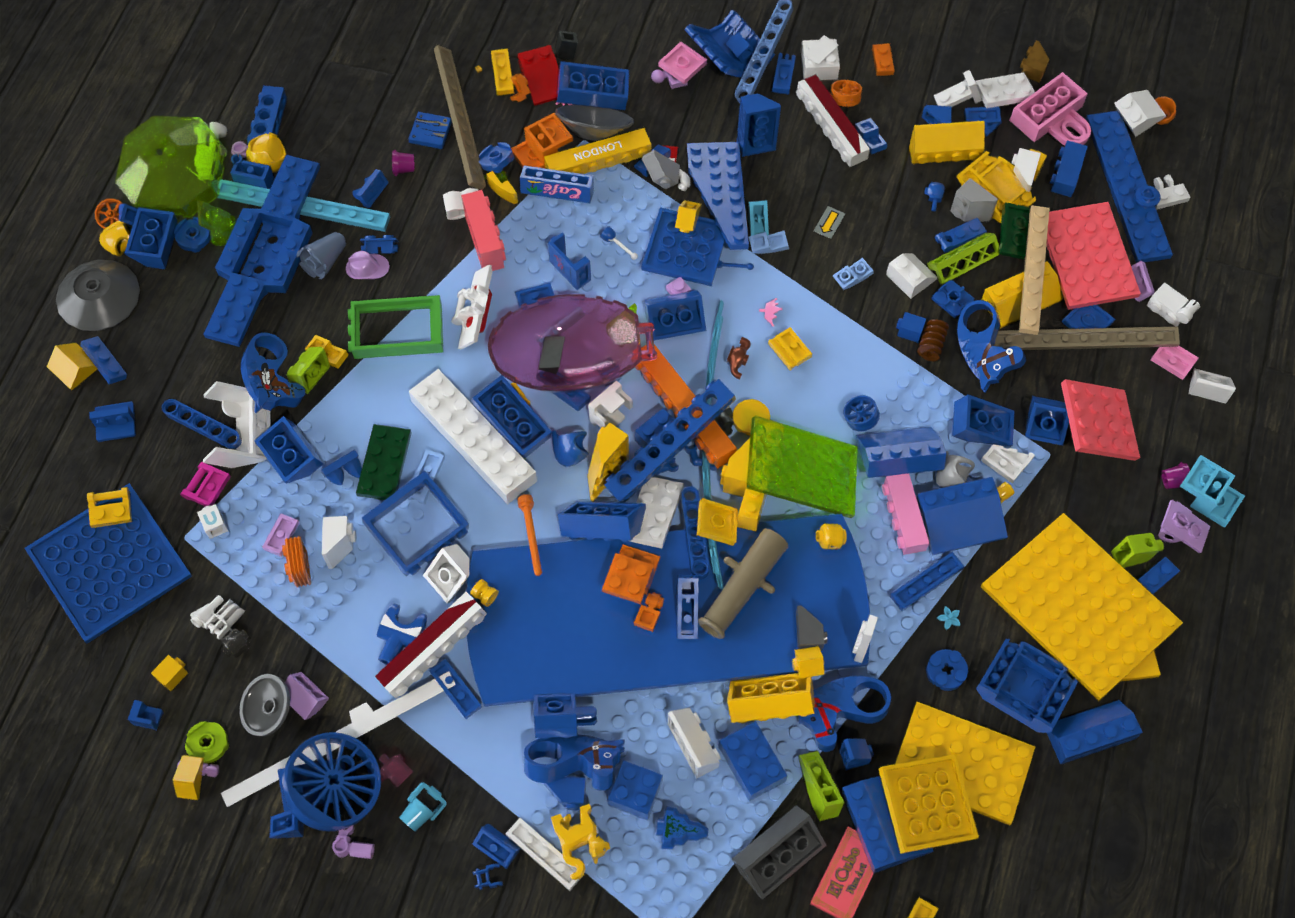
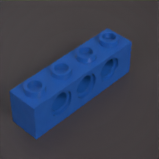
(268, 112)

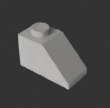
(661, 169)

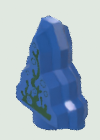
(678, 829)

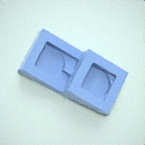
(771, 243)

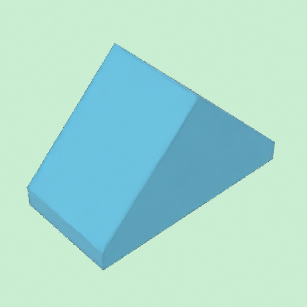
(758, 217)

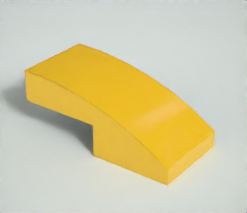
(503, 189)
(334, 354)

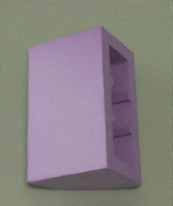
(304, 695)

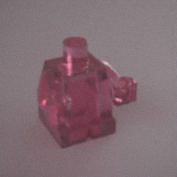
(394, 769)

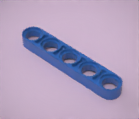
(207, 430)
(692, 541)

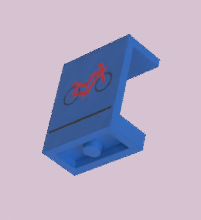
(578, 273)

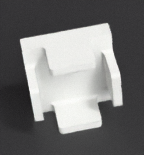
(605, 406)

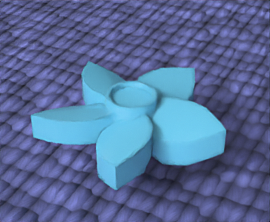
(949, 618)

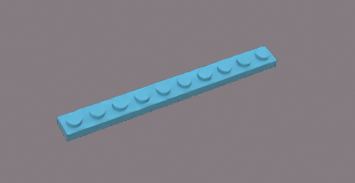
(312, 207)

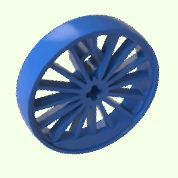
(307, 812)

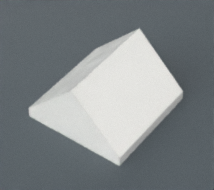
(1211, 386)

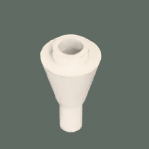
(203, 614)

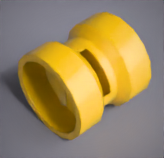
(484, 592)

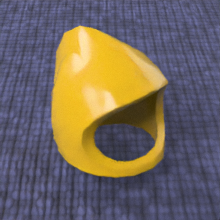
(115, 238)

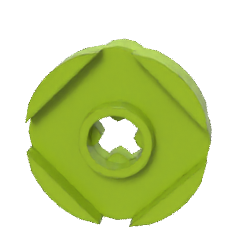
(210, 731)

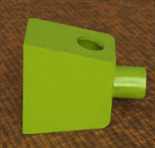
(1136, 549)

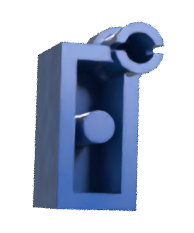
(251, 173)

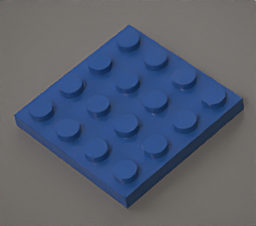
(682, 254)

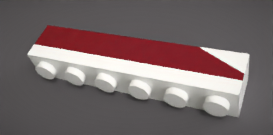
(832, 120)
(431, 645)

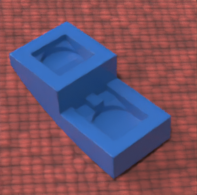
(870, 134)

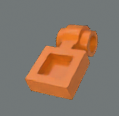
(648, 616)

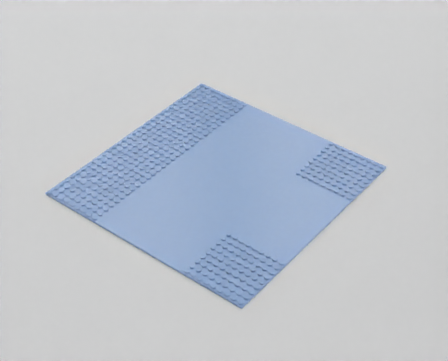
(347, 603)

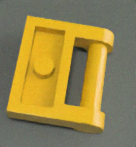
(111, 513)

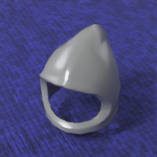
(954, 472)

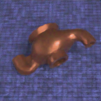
(738, 357)

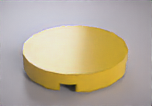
(746, 411)

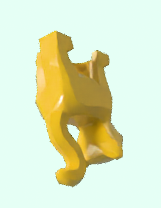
(577, 836)

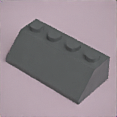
(779, 851)

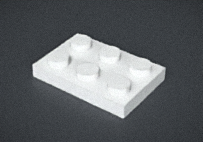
(1004, 90)

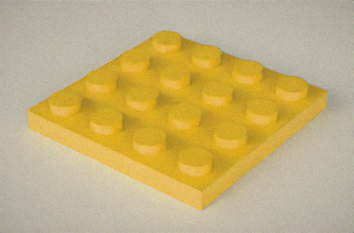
(928, 803)

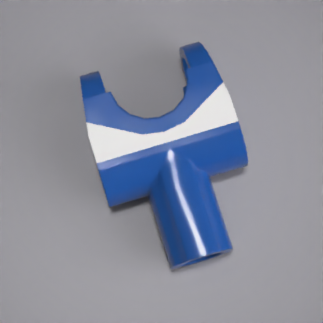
(398, 634)

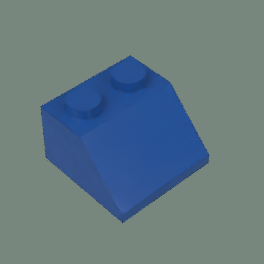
(1047, 421)

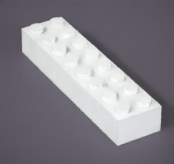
(473, 436)

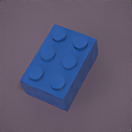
(752, 761)

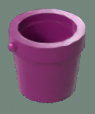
(402, 162)
(1175, 476)

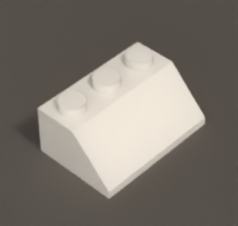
(693, 741)

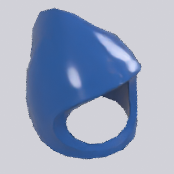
(569, 447)

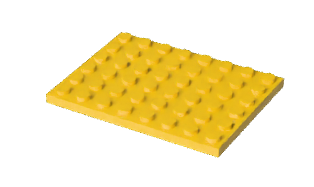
(1081, 606)

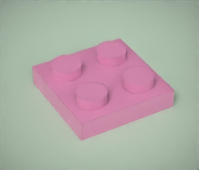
(682, 62)

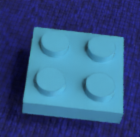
(1212, 491)

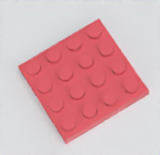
(1100, 420)

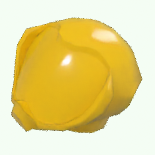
(266, 150)

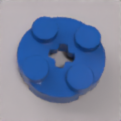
(496, 157)
(195, 242)
(951, 659)

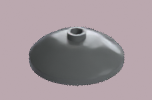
(264, 705)

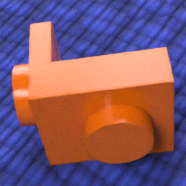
(520, 83)

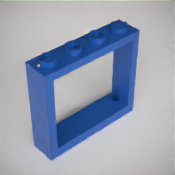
(396, 499)

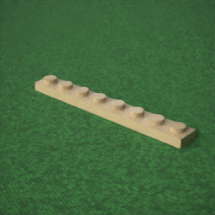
(1034, 270)

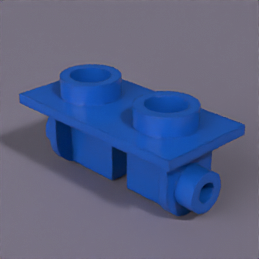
(386, 243)

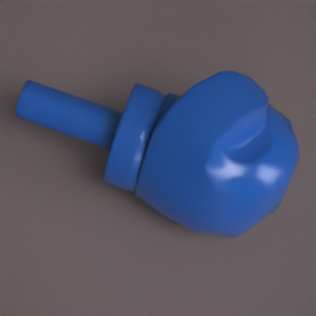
(935, 192)

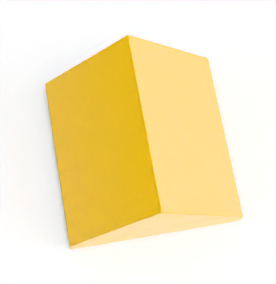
(70, 364)

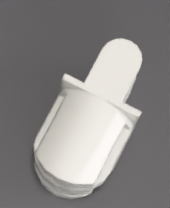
(226, 616)

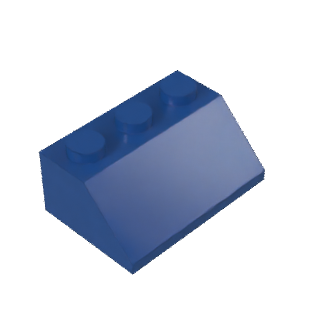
(151, 237)
(676, 314)
(288, 451)

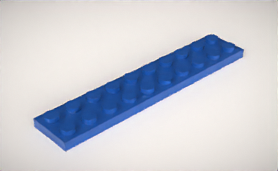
(1124, 178)

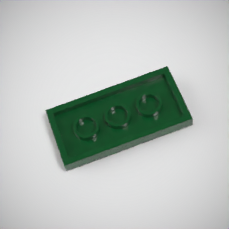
(383, 462)

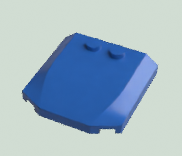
(1027, 685)

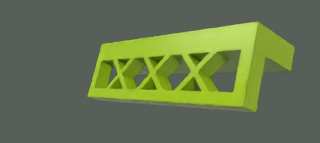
(965, 250)

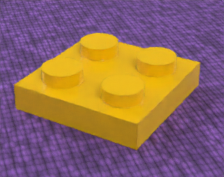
(717, 522)

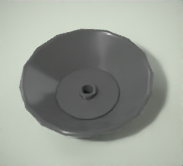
(593, 122)
(100, 307)

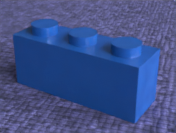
(1068, 168)

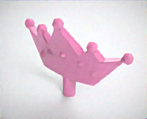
(770, 310)

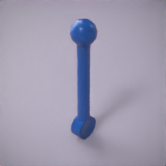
(749, 266)

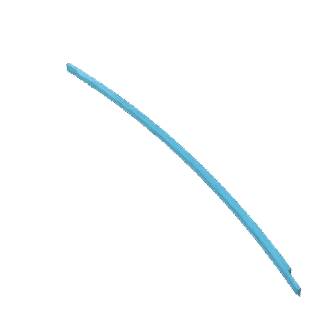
(706, 465)

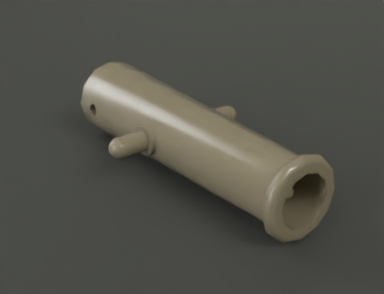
(745, 580)

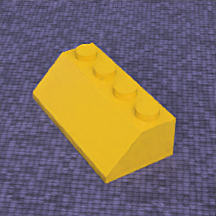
(947, 142)
(1007, 295)
(770, 698)

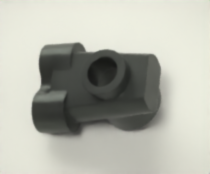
(725, 421)

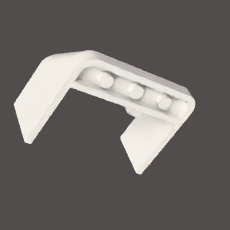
(249, 425)

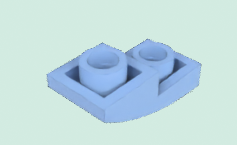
(854, 274)

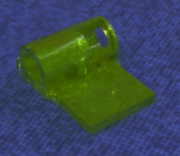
(217, 221)

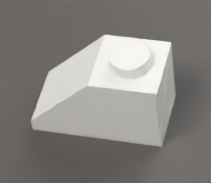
(1025, 166)

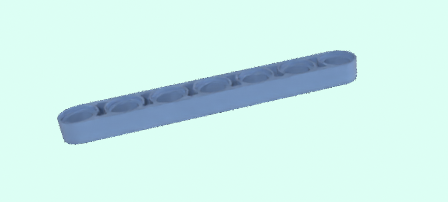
(764, 43)

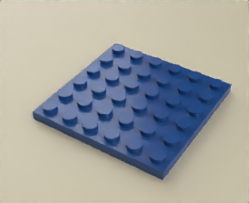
(107, 570)

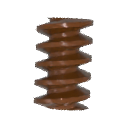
(933, 339)

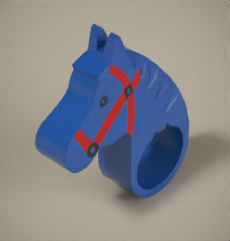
(836, 701)

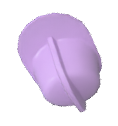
(367, 266)

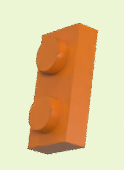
(883, 59)

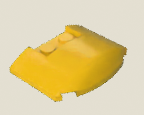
(998, 178)

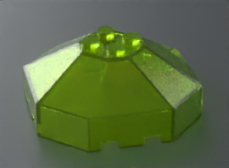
(178, 177)

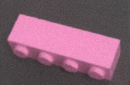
(905, 514)

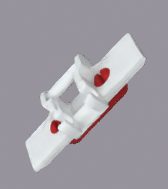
(474, 317)

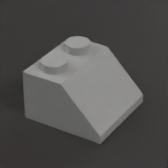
(973, 202)

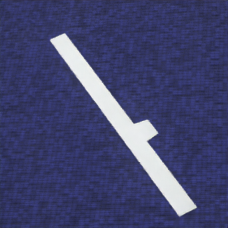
(362, 720)

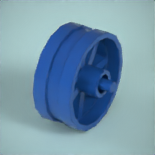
(857, 405)

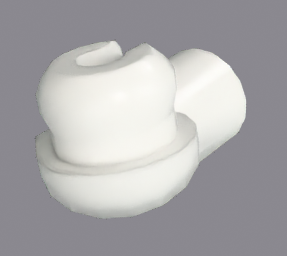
(684, 180)

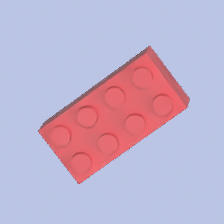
(483, 230)

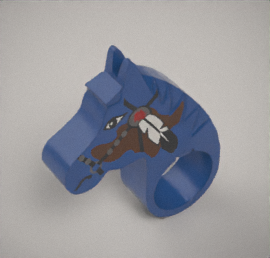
(261, 375)

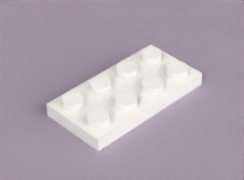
(661, 503)

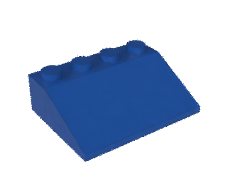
(901, 452)
(962, 515)
(874, 824)

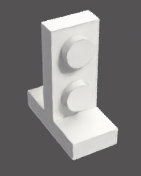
(959, 92)

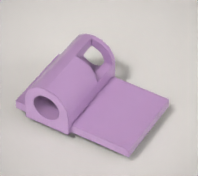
(1183, 527)

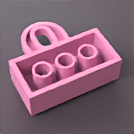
(1052, 111)

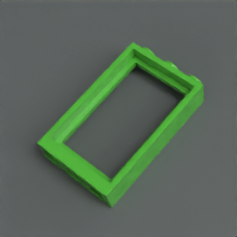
(397, 349)

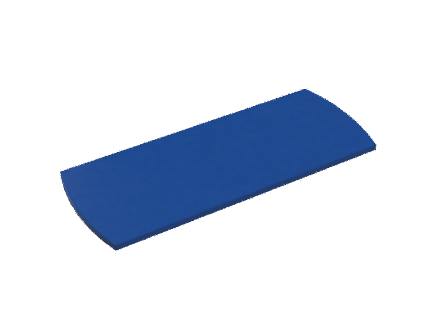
(573, 638)

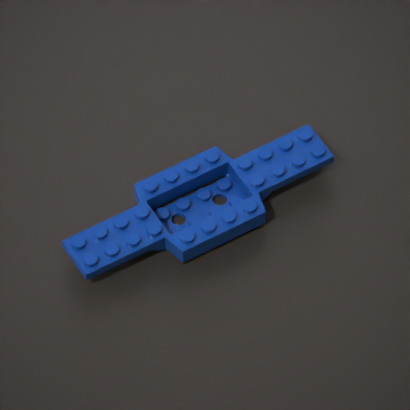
(281, 220)

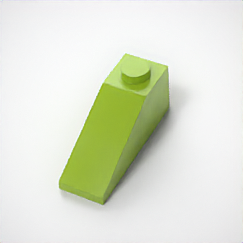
(820, 786)

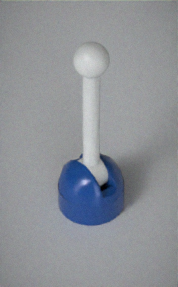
(609, 235)

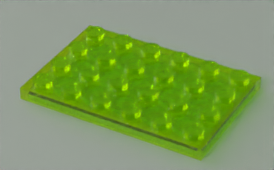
(802, 467)

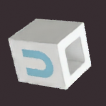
(212, 521)

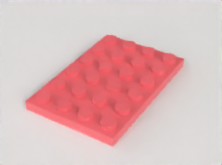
(1089, 256)

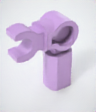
(343, 847)

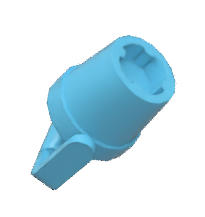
(418, 813)

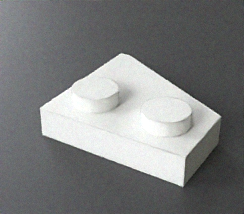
(1007, 461)

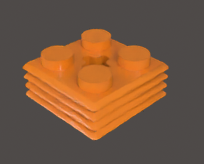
(297, 561)

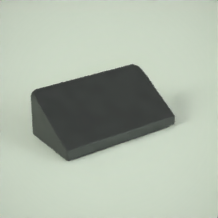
(551, 354)

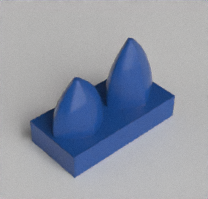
(371, 189)
(349, 462)

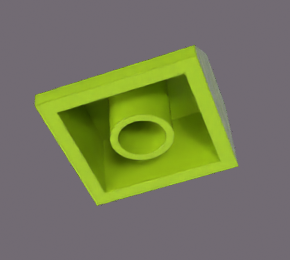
(309, 368)

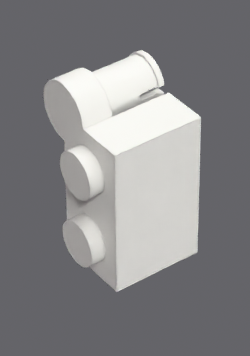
(1172, 305)

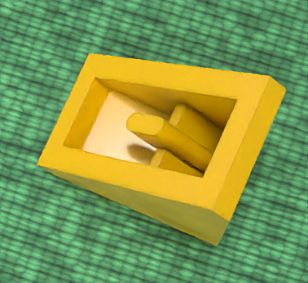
(188, 777)

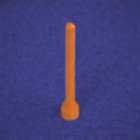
(526, 503)

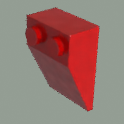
(541, 72)

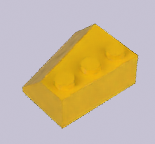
(608, 455)

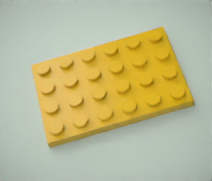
(989, 761)

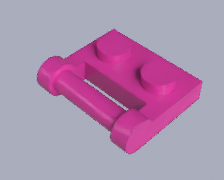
(210, 487)

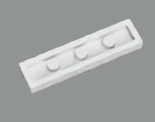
(864, 637)
(542, 852)

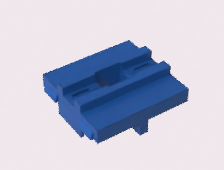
(948, 290)

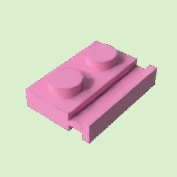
(1175, 360)

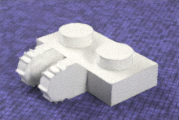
(1171, 194)

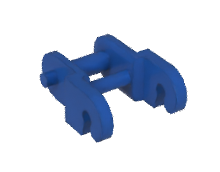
(478, 874)

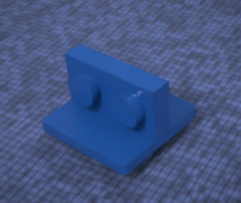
(114, 421)

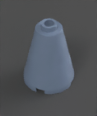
(321, 255)

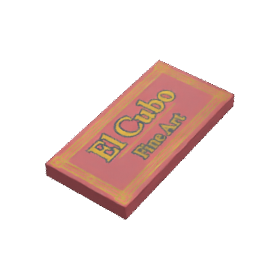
(844, 878)

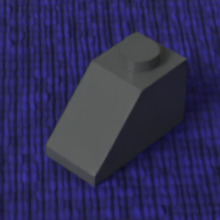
(809, 630)

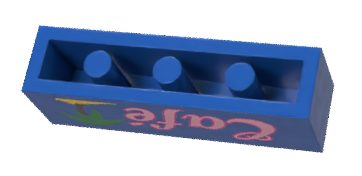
(557, 184)

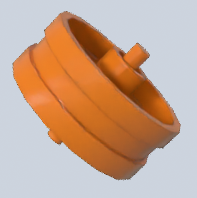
(846, 92)
(112, 215)

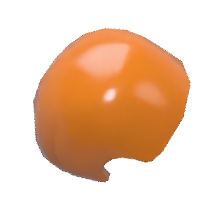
(1168, 107)

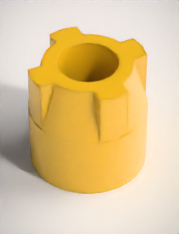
(1005, 491)

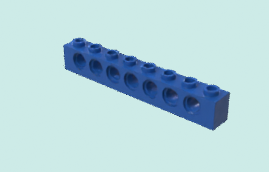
(681, 439)

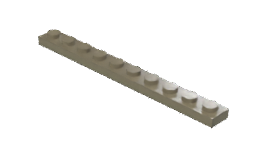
(459, 118)
(1090, 338)

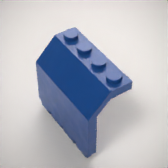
(714, 45)

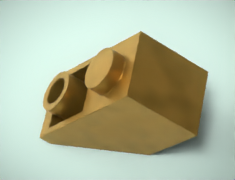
(1035, 63)

